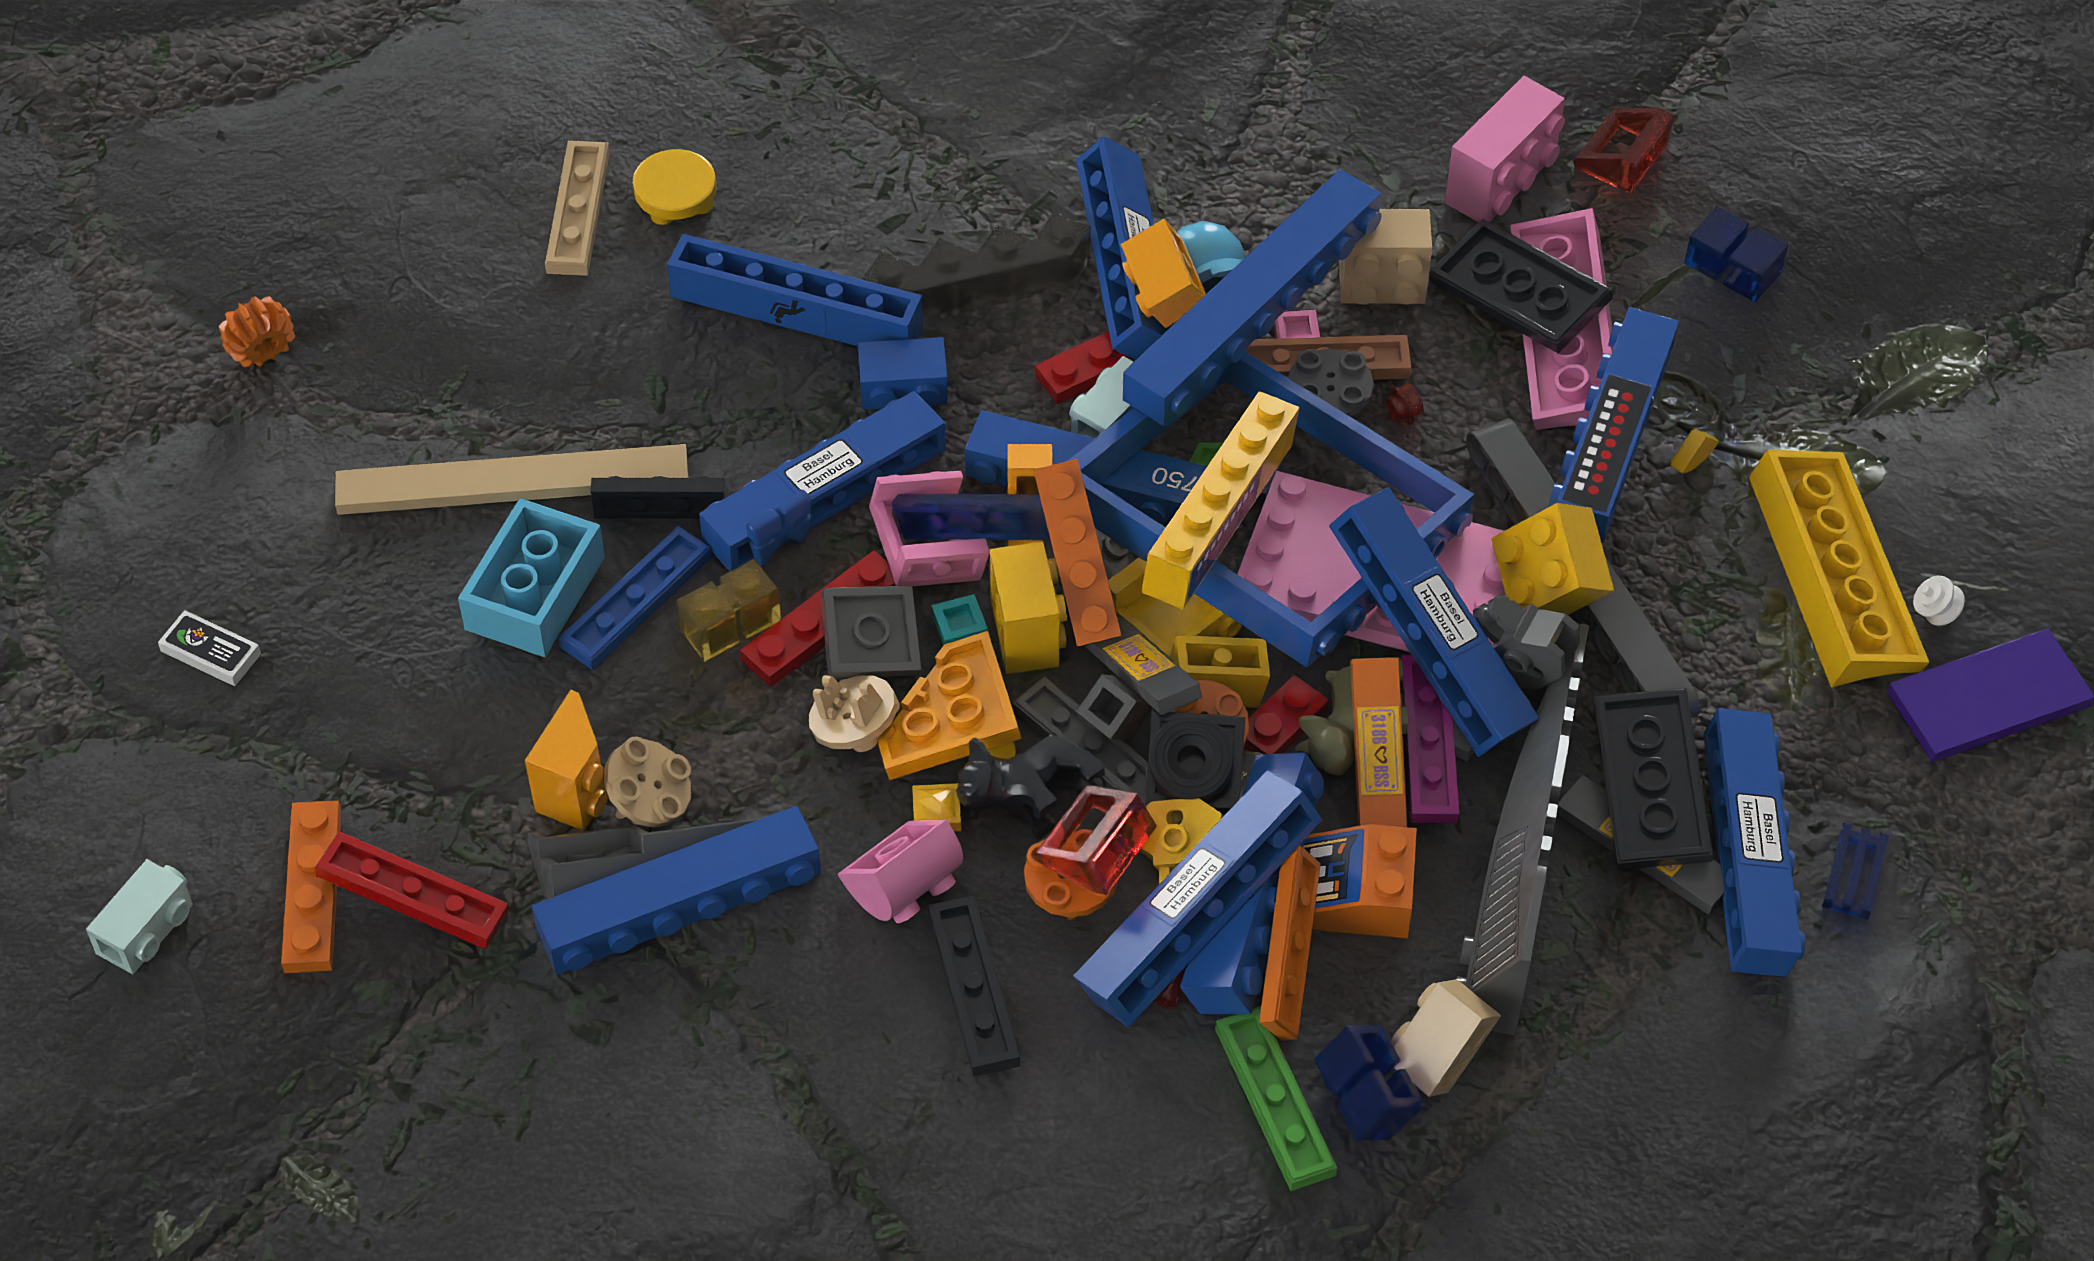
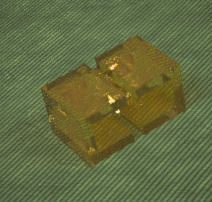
(710, 616)

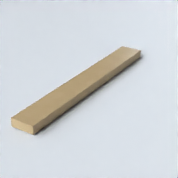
(499, 478)

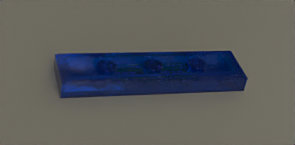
(971, 516)

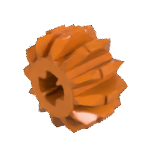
(257, 331)

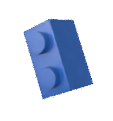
(902, 366)

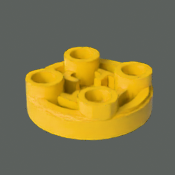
(674, 185)

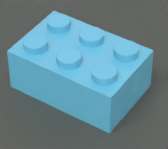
(532, 577)

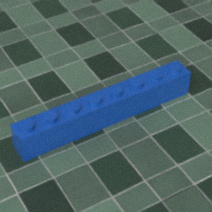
(1251, 298)

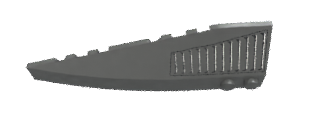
(1520, 854)

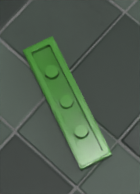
(1276, 1100)

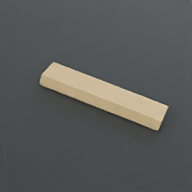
(577, 208)

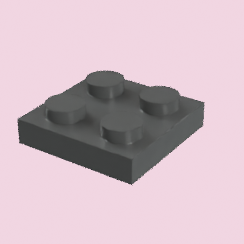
(870, 631)

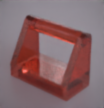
(1626, 169)
(1107, 848)

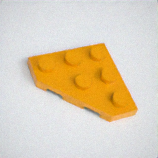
(950, 707)

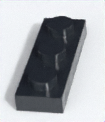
(654, 496)

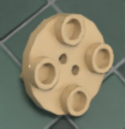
(852, 712)
(641, 799)

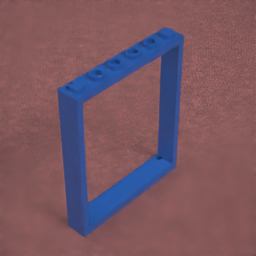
(1222, 587)

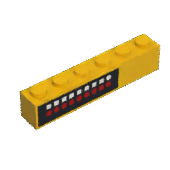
(1220, 500)

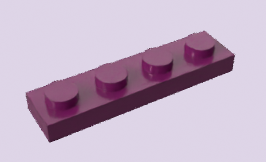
(1428, 750)

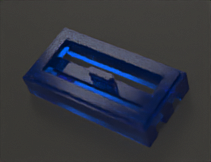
(1862, 840)

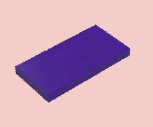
(1990, 695)

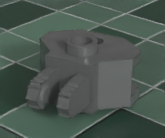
(1528, 639)

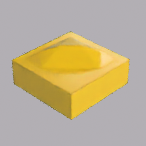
(937, 803)

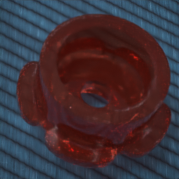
(1404, 403)

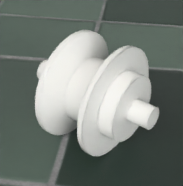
(1939, 600)

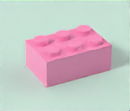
(1505, 150)

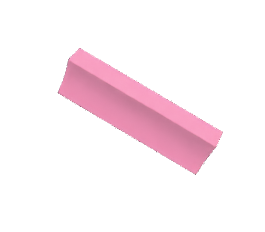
(1563, 380)

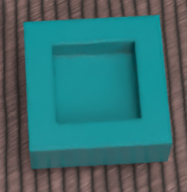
(958, 619)

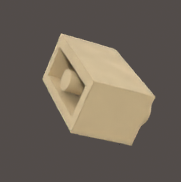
(1443, 1035)

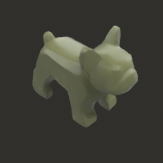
(1333, 737)

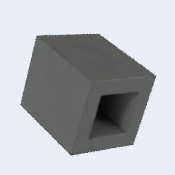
(1114, 708)

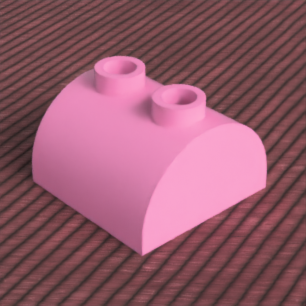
(904, 868)

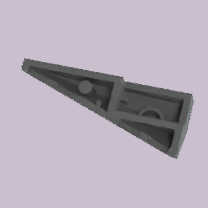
(585, 857)

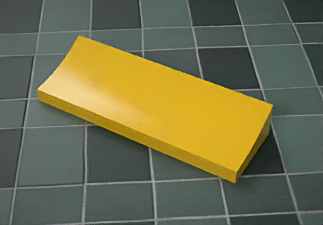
(1836, 566)

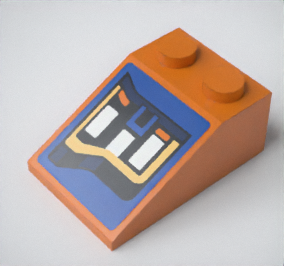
(1364, 879)

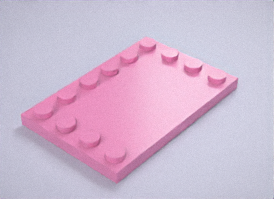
(1307, 569)

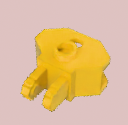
(1178, 830)

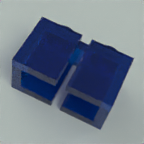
(1727, 241)
(1355, 1071)

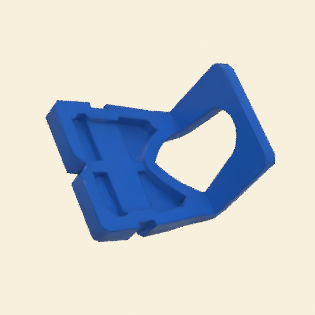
(788, 520)

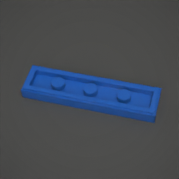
(635, 597)

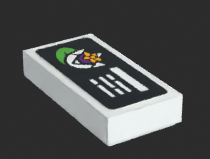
(209, 648)

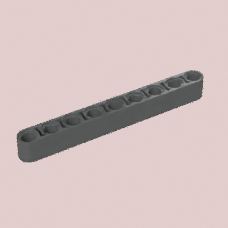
(1615, 620)

